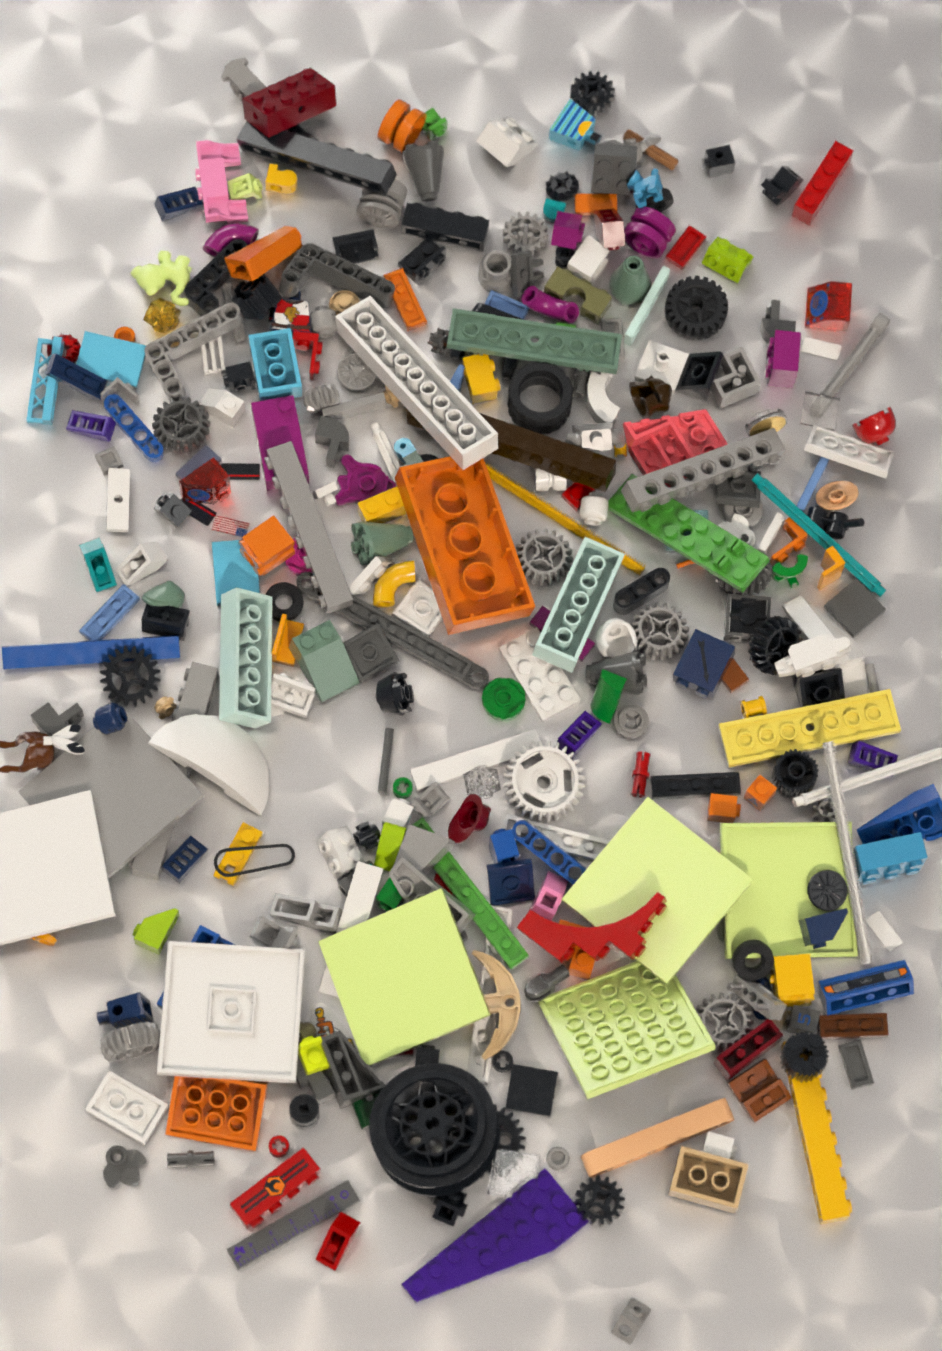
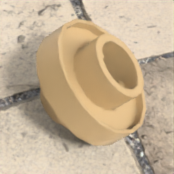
(343, 300)

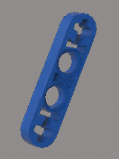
(136, 426)

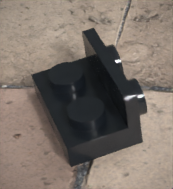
(422, 259)

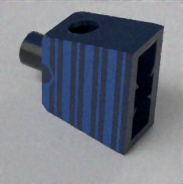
(126, 1011)

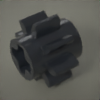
(366, 835)

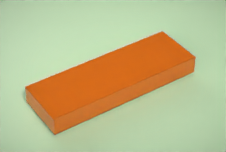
(406, 300)

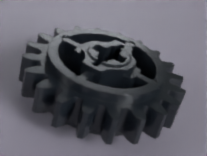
(147, 685)

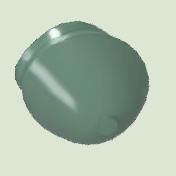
(165, 595)

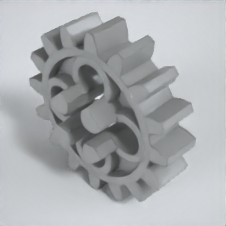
(517, 225)

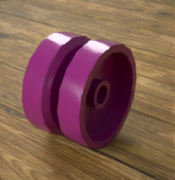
(649, 232)

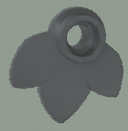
(124, 1170)

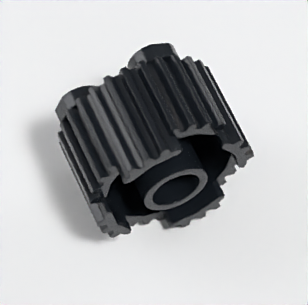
(256, 297)
(801, 765)
(808, 1044)

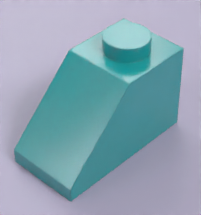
(98, 564)

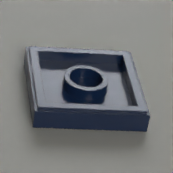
(510, 882)

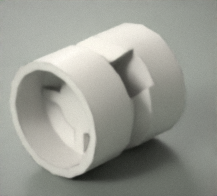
(545, 480)

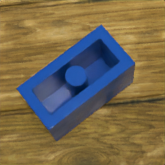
(503, 846)

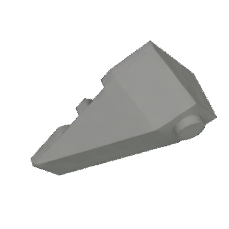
(414, 884)

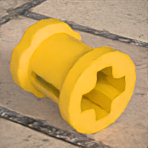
(753, 707)

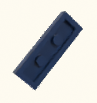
(75, 377)

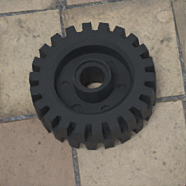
(696, 322)

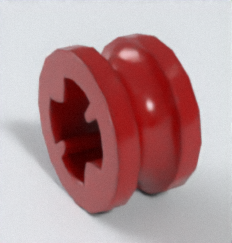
(283, 1140)

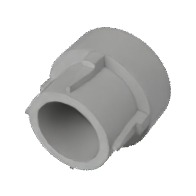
(493, 281)

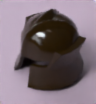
(650, 396)

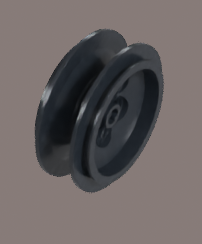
(461, 1158)

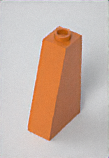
(264, 254)

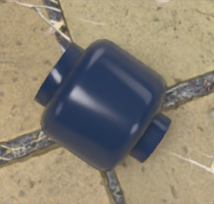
(110, 718)

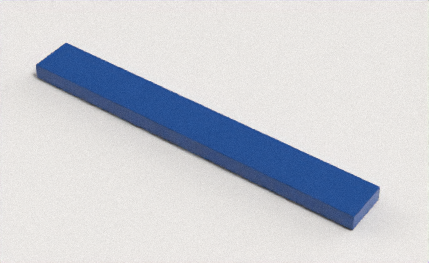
(86, 651)

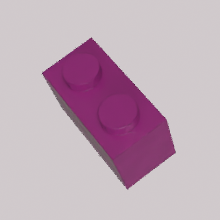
(567, 230)

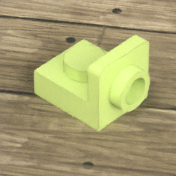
(245, 187)

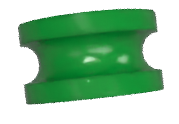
(402, 780)

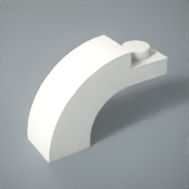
(598, 404)

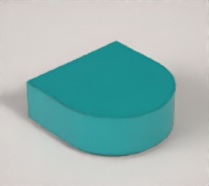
(550, 209)

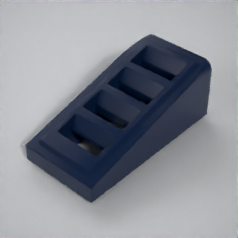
(168, 211)
(173, 859)

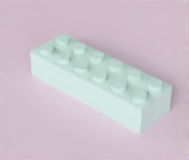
(578, 604)
(245, 658)

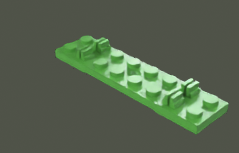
(706, 545)

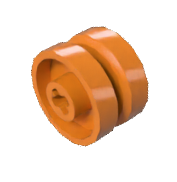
(401, 125)

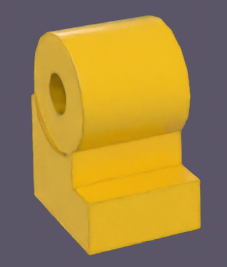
(280, 181)

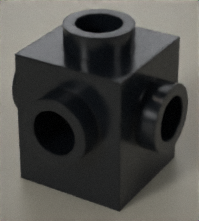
(450, 1207)

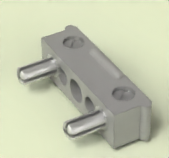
(758, 997)

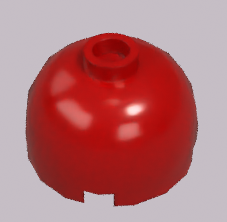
(876, 427)

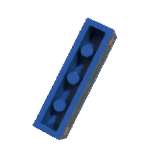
(866, 987)

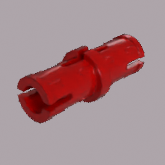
(640, 774)

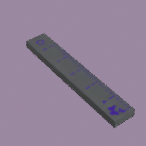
(293, 1225)

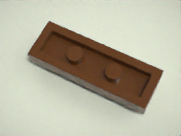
(853, 1026)

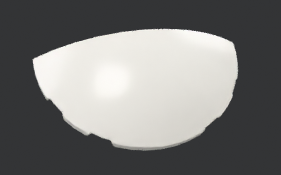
(219, 753)

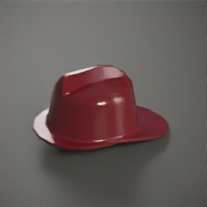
(470, 818)

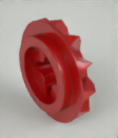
(69, 342)

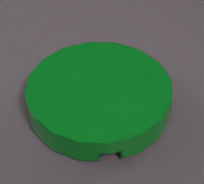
(503, 699)

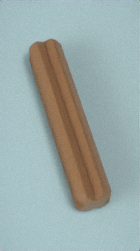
(654, 151)

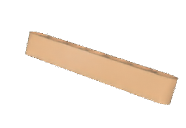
(657, 1138)

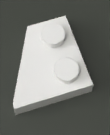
(370, 574)

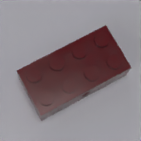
(289, 102)

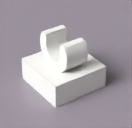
(326, 493)

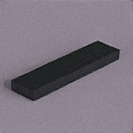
(695, 785)

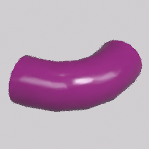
(223, 236)
(550, 306)

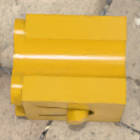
(793, 980)

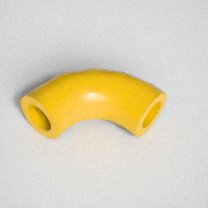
(389, 582)

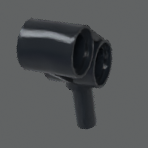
(835, 524)

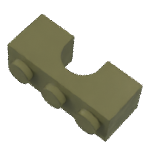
(565, 284)

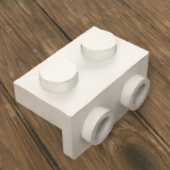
(292, 695)
(339, 851)

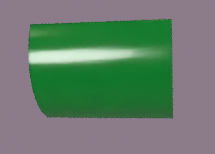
(607, 695)

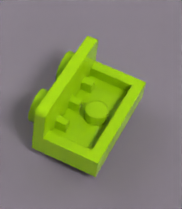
(727, 259)

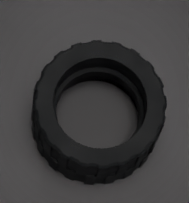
(545, 375)

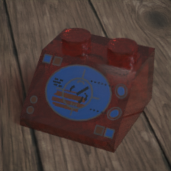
(829, 306)
(206, 484)

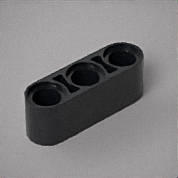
(646, 582)

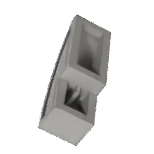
(306, 912)

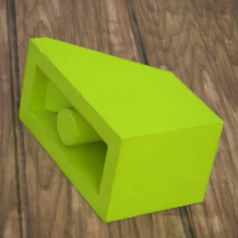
(155, 930)

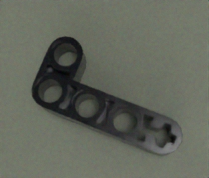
(213, 271)

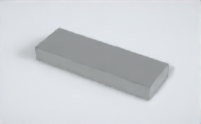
(355, 407)

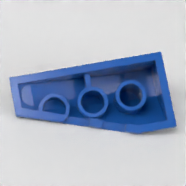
(913, 814)

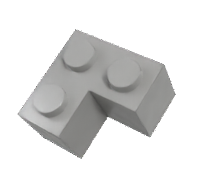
(739, 380)

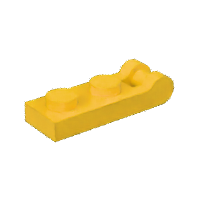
(244, 837)

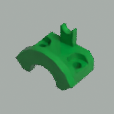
(782, 573)

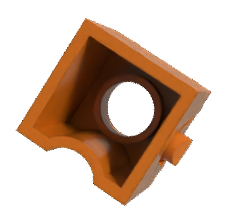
(267, 546)

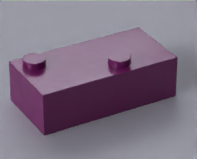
(274, 425)

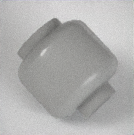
(323, 321)

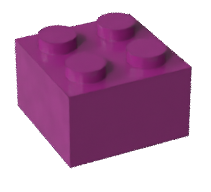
(783, 359)

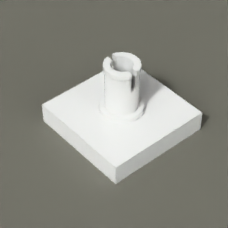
(661, 363)

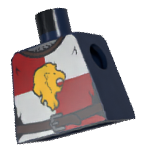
(292, 314)

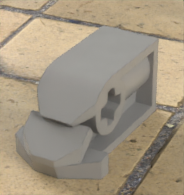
(241, 78)

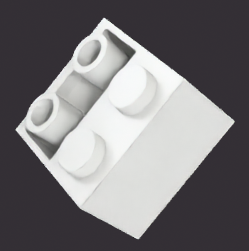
(506, 140)

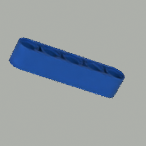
(551, 848)

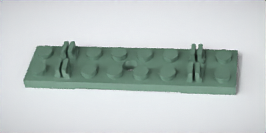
(512, 339)

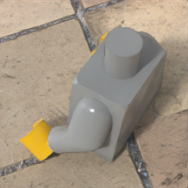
(598, 438)

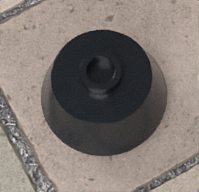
(394, 694)

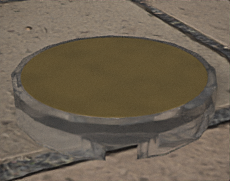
(766, 420)

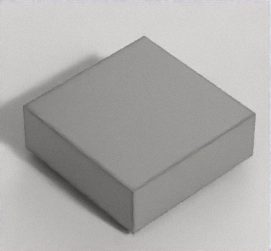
(108, 459)

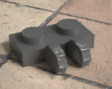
(522, 271)

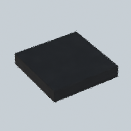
(531, 1091)

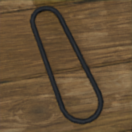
(257, 869)

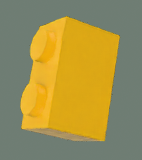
(480, 378)
(381, 507)

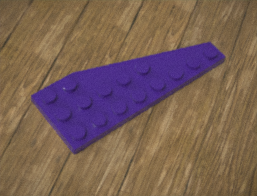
(515, 1232)

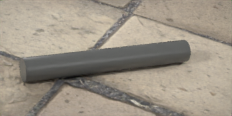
(385, 761)

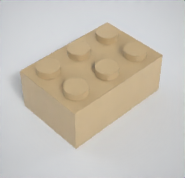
(708, 1179)

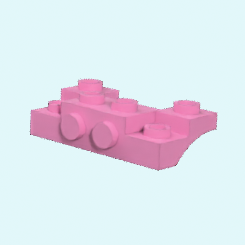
(212, 161)

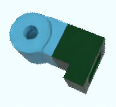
(407, 452)

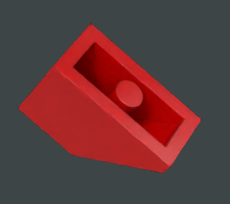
(337, 1240)

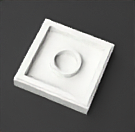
(419, 609)

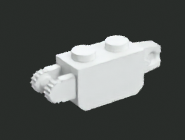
(813, 655)

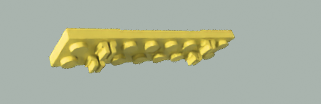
(837, 721)

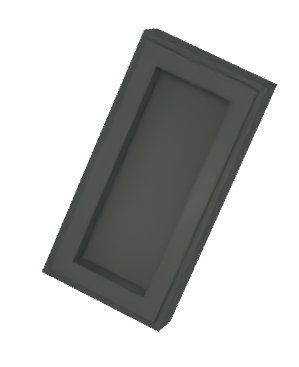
(856, 1064)

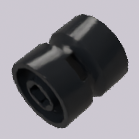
(304, 1111)

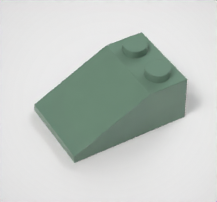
(324, 660)

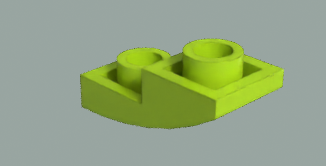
(389, 845)

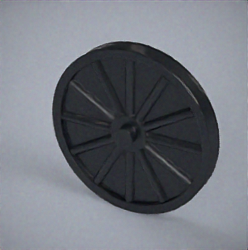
(827, 890)

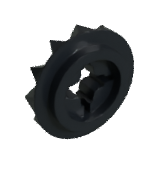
(562, 194)

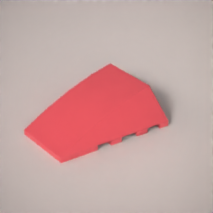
(671, 439)

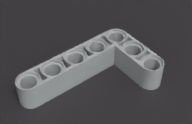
(189, 344)

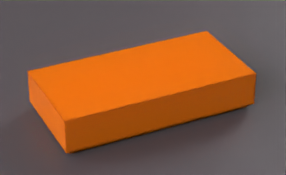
(587, 203)

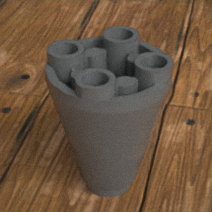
(425, 168)
(626, 666)

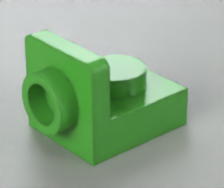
(434, 125)

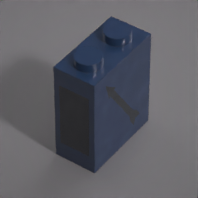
(703, 664)

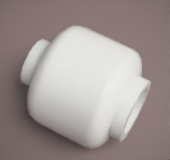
(594, 509)

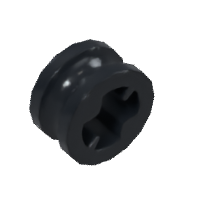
(508, 1057)

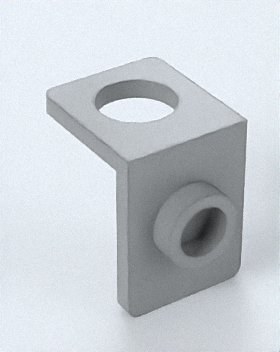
(127, 389)
(632, 1316)

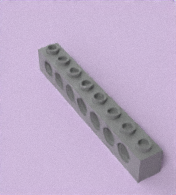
(766, 442)

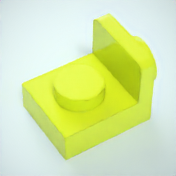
(312, 1055)

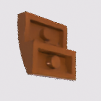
(759, 1090)

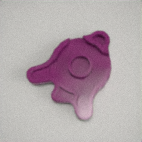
(361, 482)

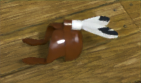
(41, 748)

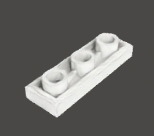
(118, 488)

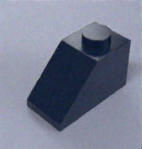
(821, 928)

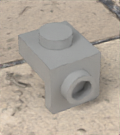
(430, 801)

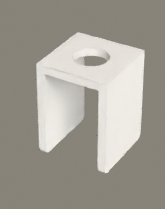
(588, 260)

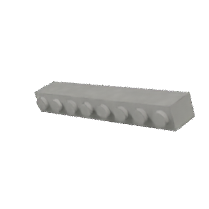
(309, 527)

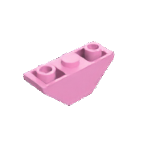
(549, 895)

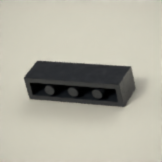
(445, 226)

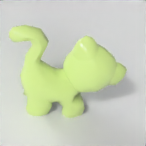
(153, 276)

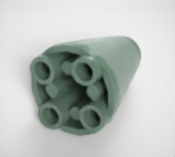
(630, 281)
(378, 539)

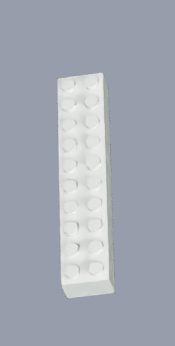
(417, 382)

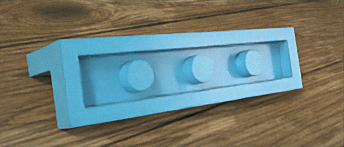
(51, 385)

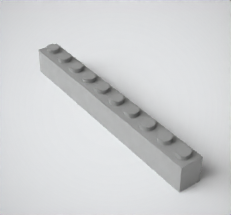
(193, 700)

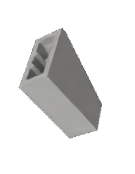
(423, 848)

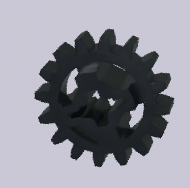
(591, 89)
(602, 1209)

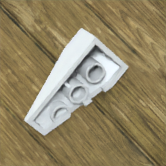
(814, 623)

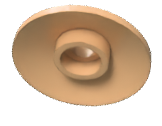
(836, 495)

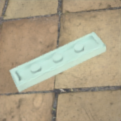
(646, 306)

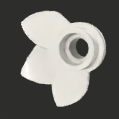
(738, 528)

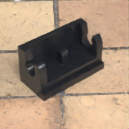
(356, 246)
(165, 621)

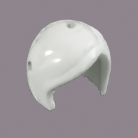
(616, 638)

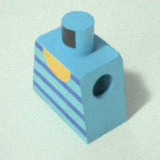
(574, 127)

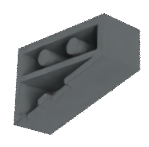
(347, 1071)

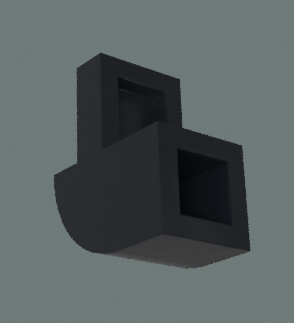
(781, 185)

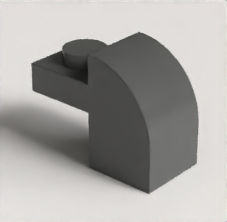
(771, 322)
(332, 434)
(50, 722)

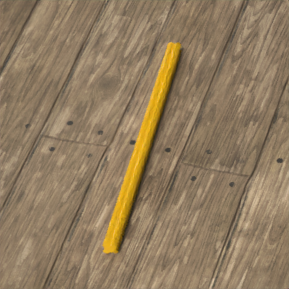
(559, 517)

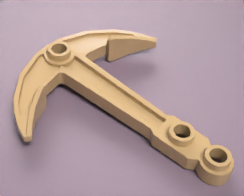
(496, 1002)

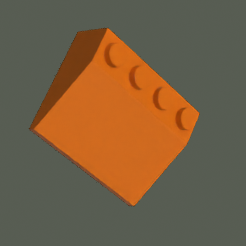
(217, 1110)

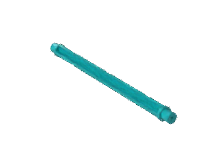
(817, 533)

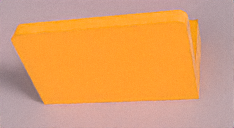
(832, 565)
(286, 631)

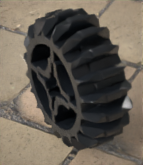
(770, 642)

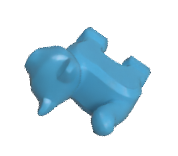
(646, 187)

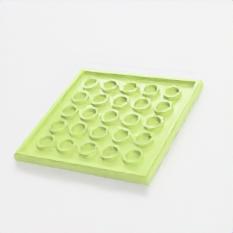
(624, 1027)

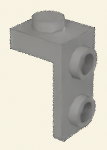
(273, 935)

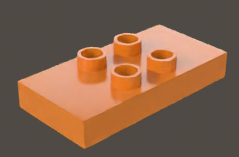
(464, 544)

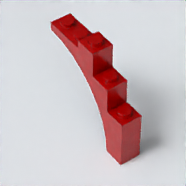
(594, 941)

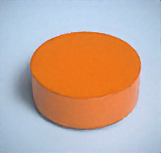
(125, 333)

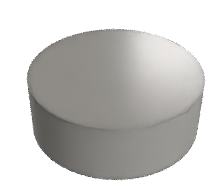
(557, 1158)

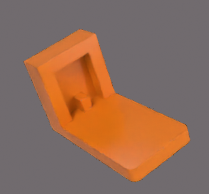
(799, 538)

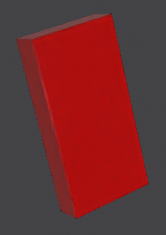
(685, 247)

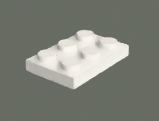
(126, 1107)

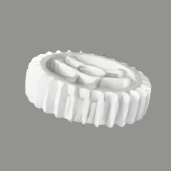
(551, 766)

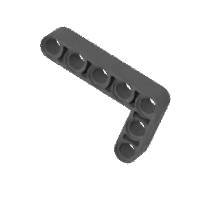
(336, 271)

